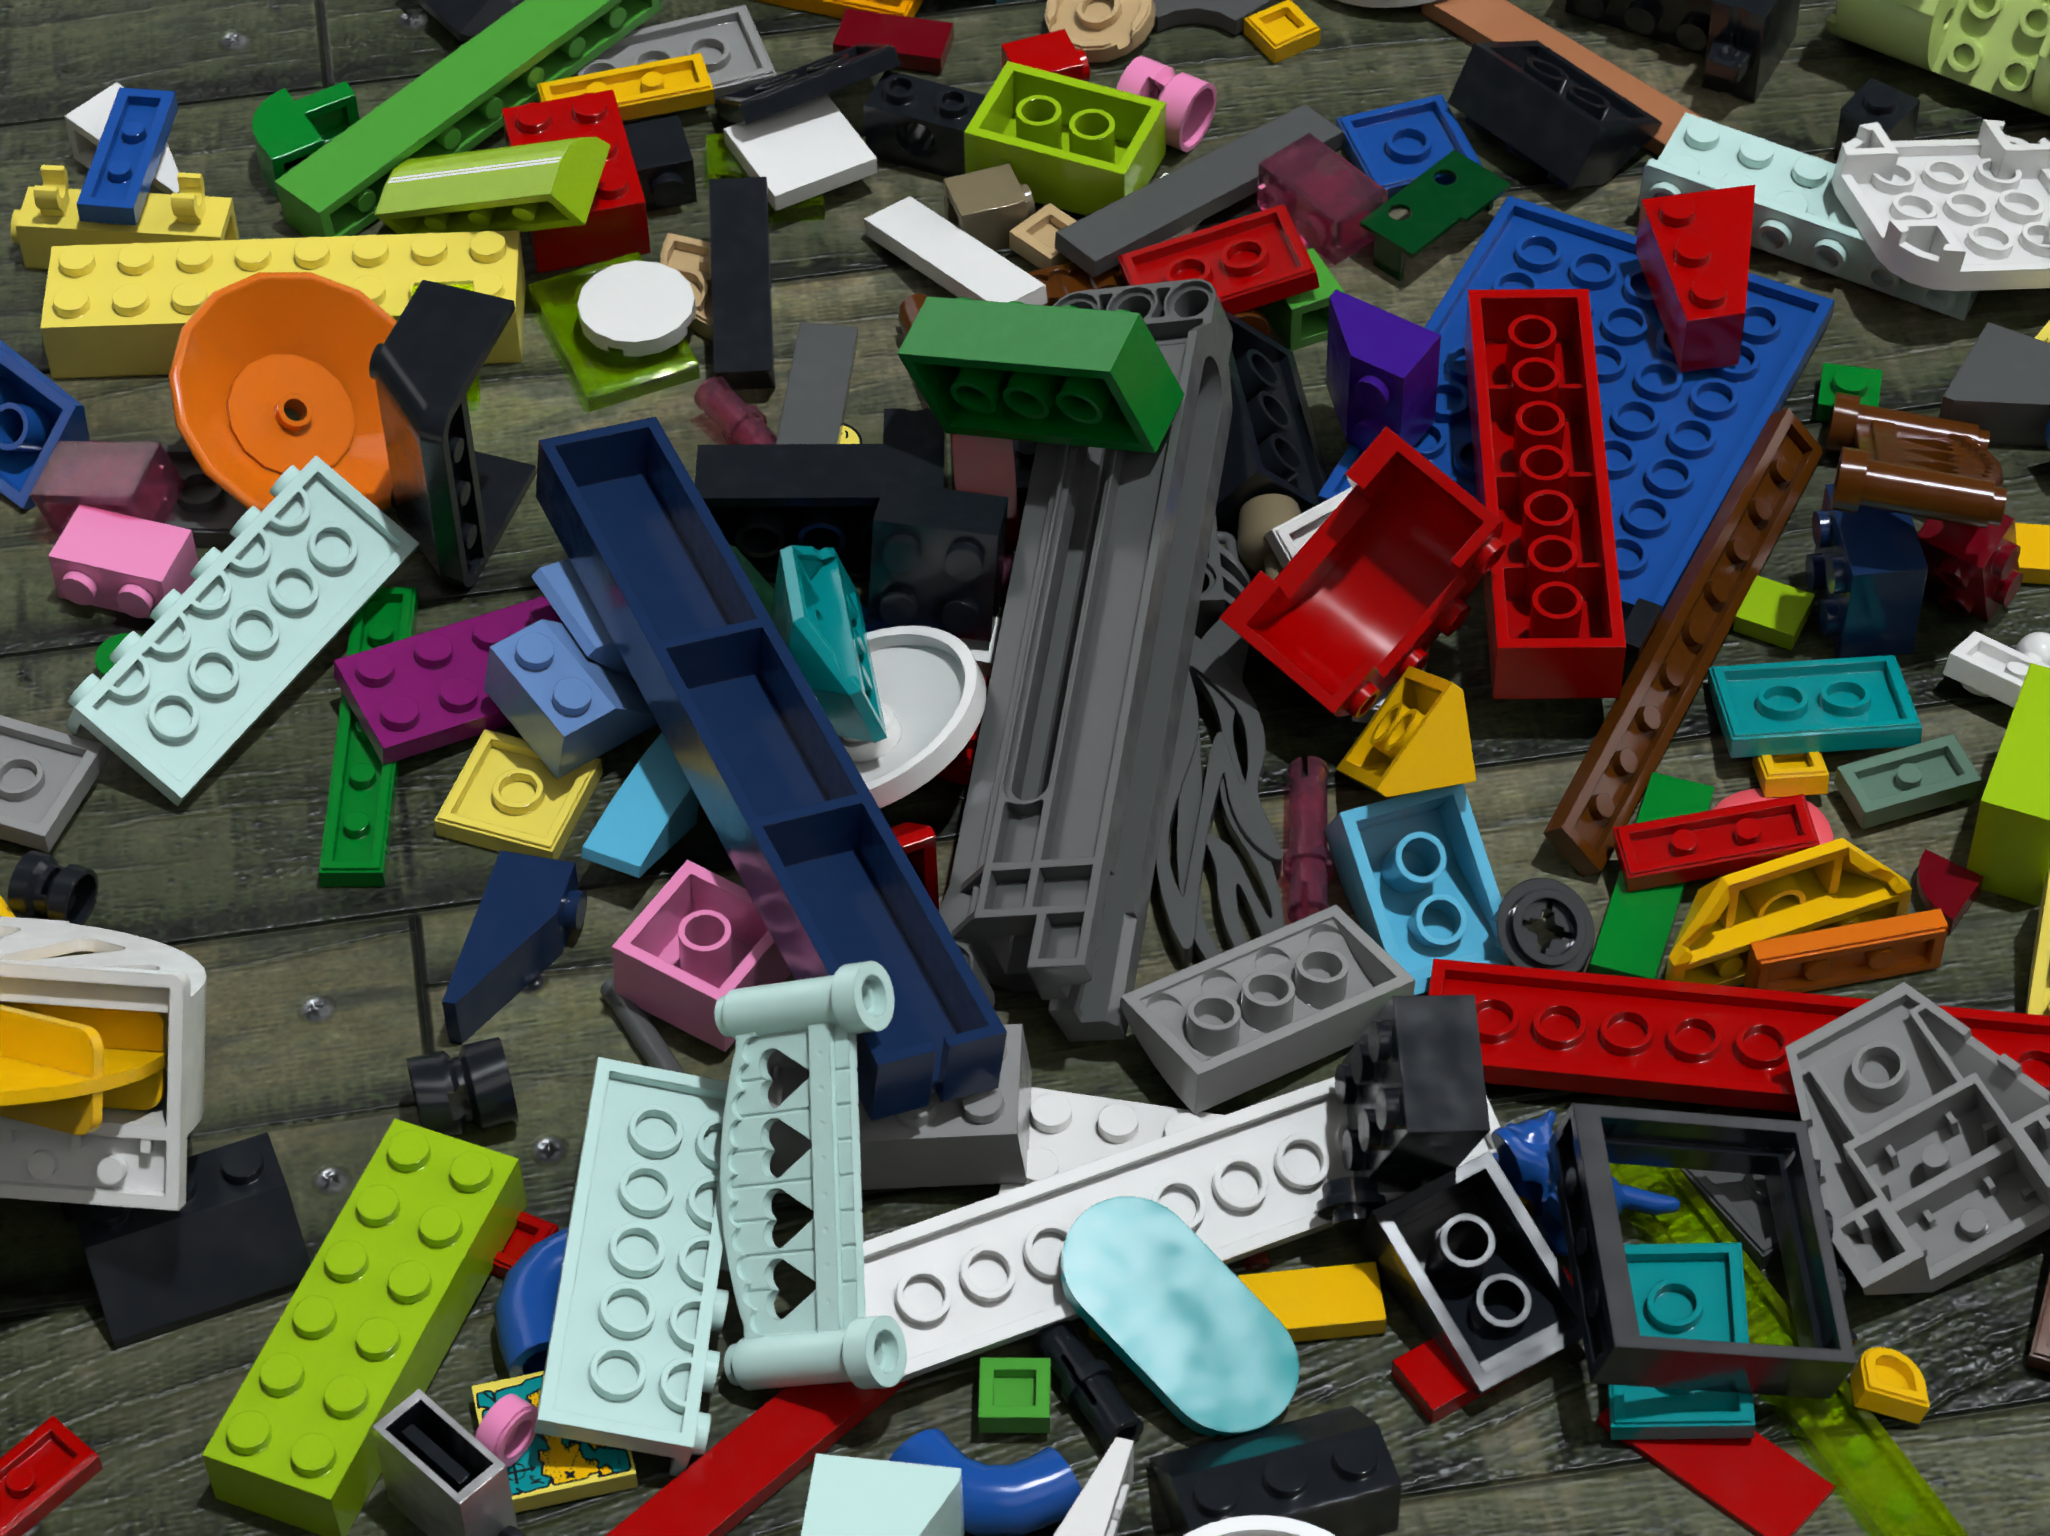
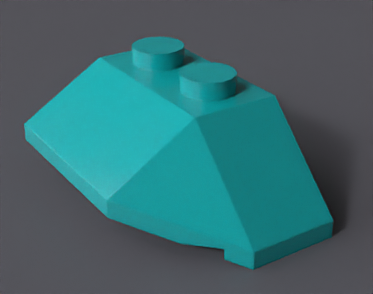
(827, 636)

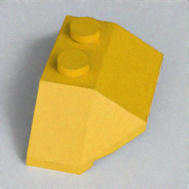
(1781, 898)

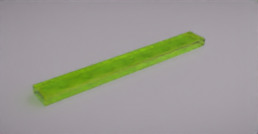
(1840, 1438)

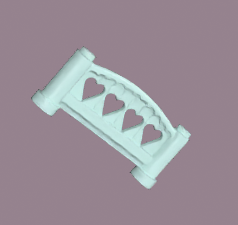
(828, 1331)

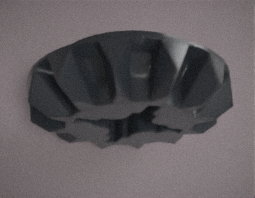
(1564, 915)

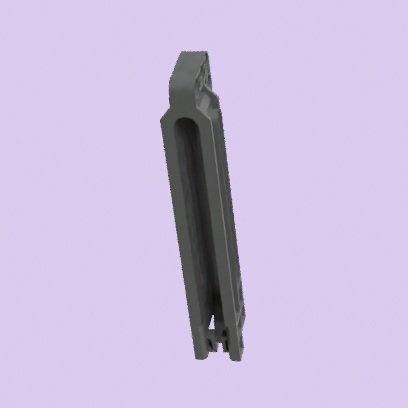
(1093, 688)

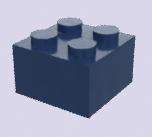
(1867, 579)

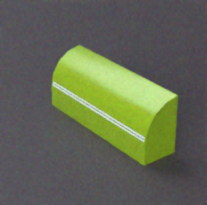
(495, 188)

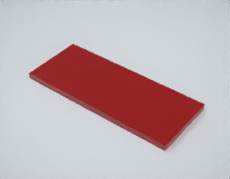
(1740, 1477)

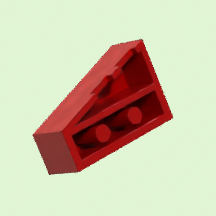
(1698, 271)

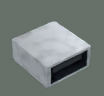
(441, 1472)

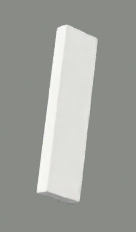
(951, 255)

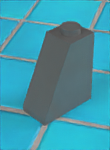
(2003, 388)

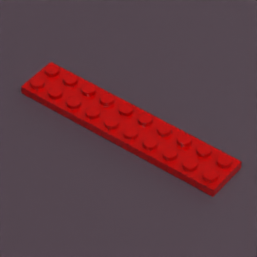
(1672, 1035)

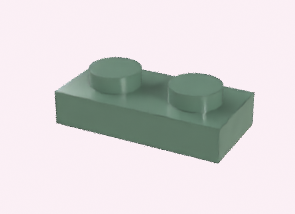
(1907, 781)

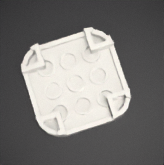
(1951, 207)

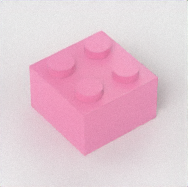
(694, 948)

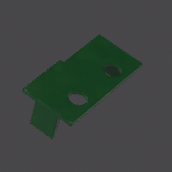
(1432, 210)

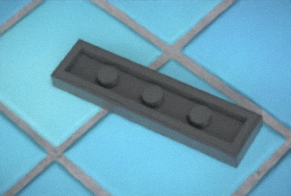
(818, 384)

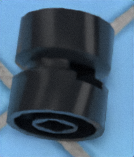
(486, 1082)

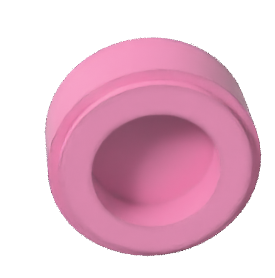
(508, 1428)

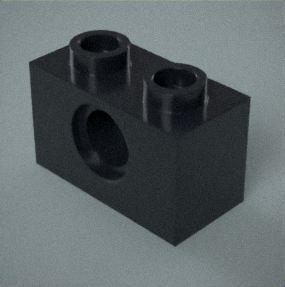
(919, 123)

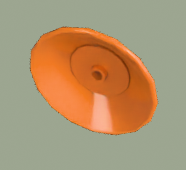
(273, 348)

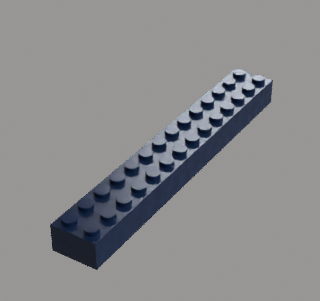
(766, 758)

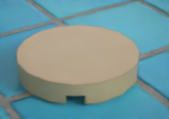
(1102, 26)

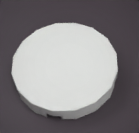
(636, 308)

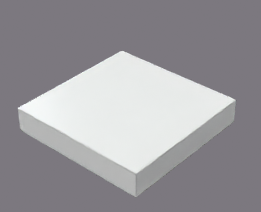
(801, 151)

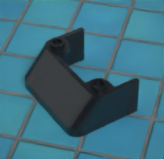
(443, 488)

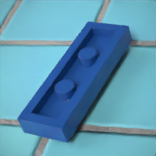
(127, 156)

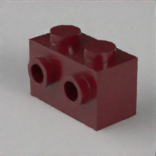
(1971, 566)

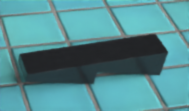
(741, 282)

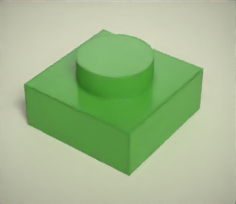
(1014, 1395)

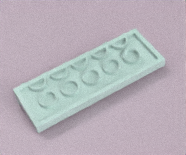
(1793, 205)
(241, 629)
(641, 1268)

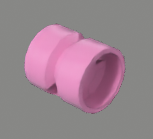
(1187, 99)

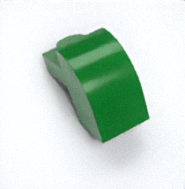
(293, 130)

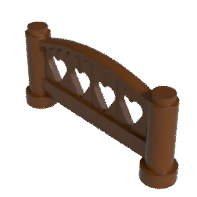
(1913, 465)

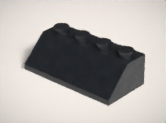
(1270, 430)

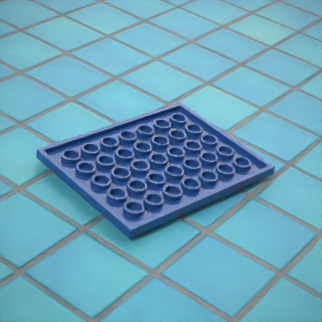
(1666, 432)

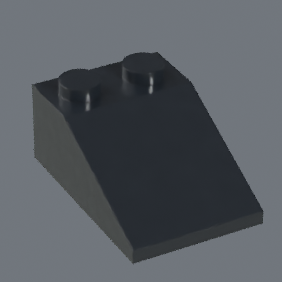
(1475, 1273)

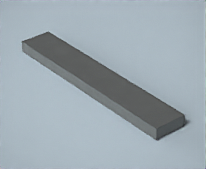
(1187, 193)

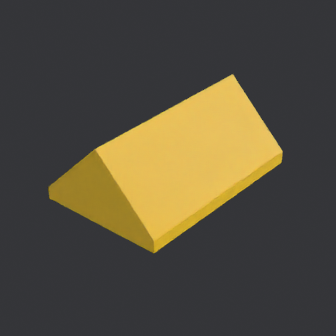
(1414, 739)

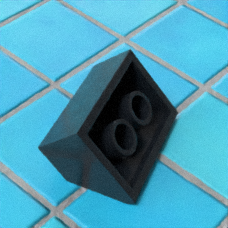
(1550, 112)
(213, 1256)
(1310, 1469)

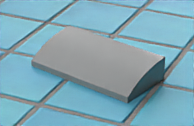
(1264, 1007)

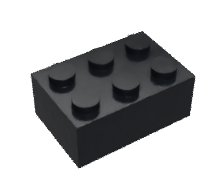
(1414, 1092)

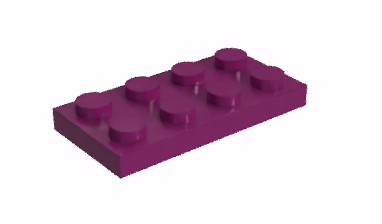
(431, 684)

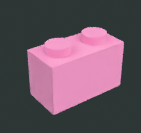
(121, 561)

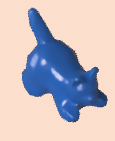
(1528, 1165)

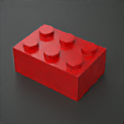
(618, 211)

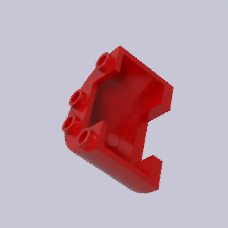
(1372, 580)

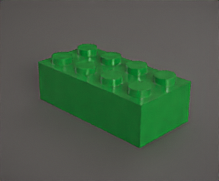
(1042, 373)

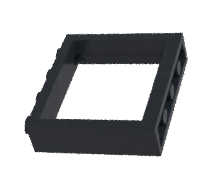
(1780, 1150)

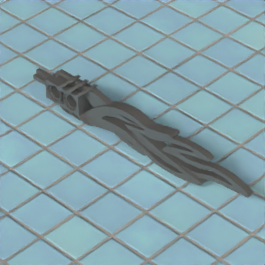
(1218, 672)

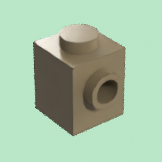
(988, 204)

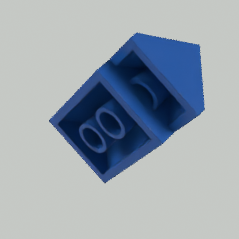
(32, 421)

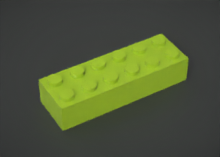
(365, 1328)

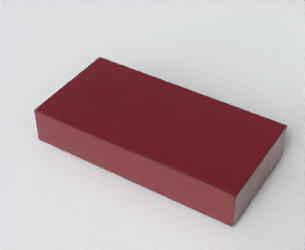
(918, 41)

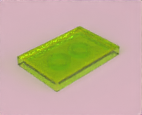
(601, 375)

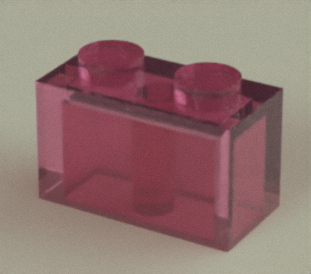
(1321, 195)
(108, 476)

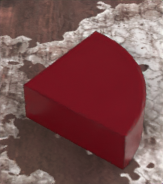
(1946, 886)

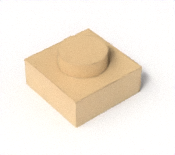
(1036, 237)

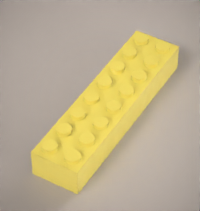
(125, 304)

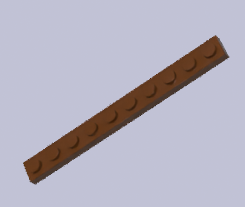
(1683, 644)

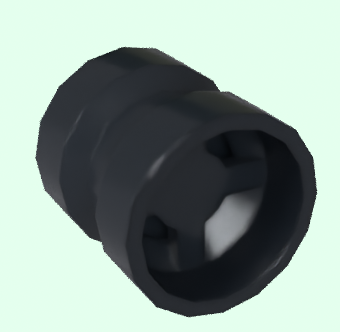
(52, 890)

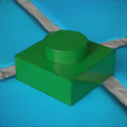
(1847, 380)

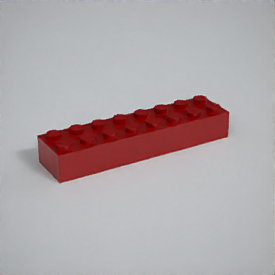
(1545, 475)

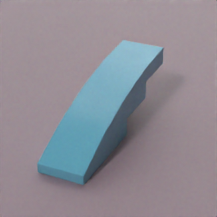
(645, 814)

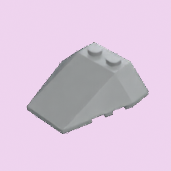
(1921, 1143)

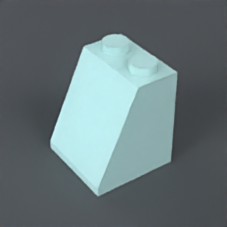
(882, 1499)

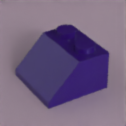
(1380, 371)

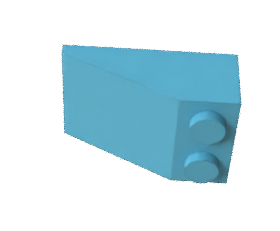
(1419, 879)

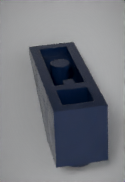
(513, 937)

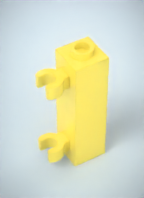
(52, 218)

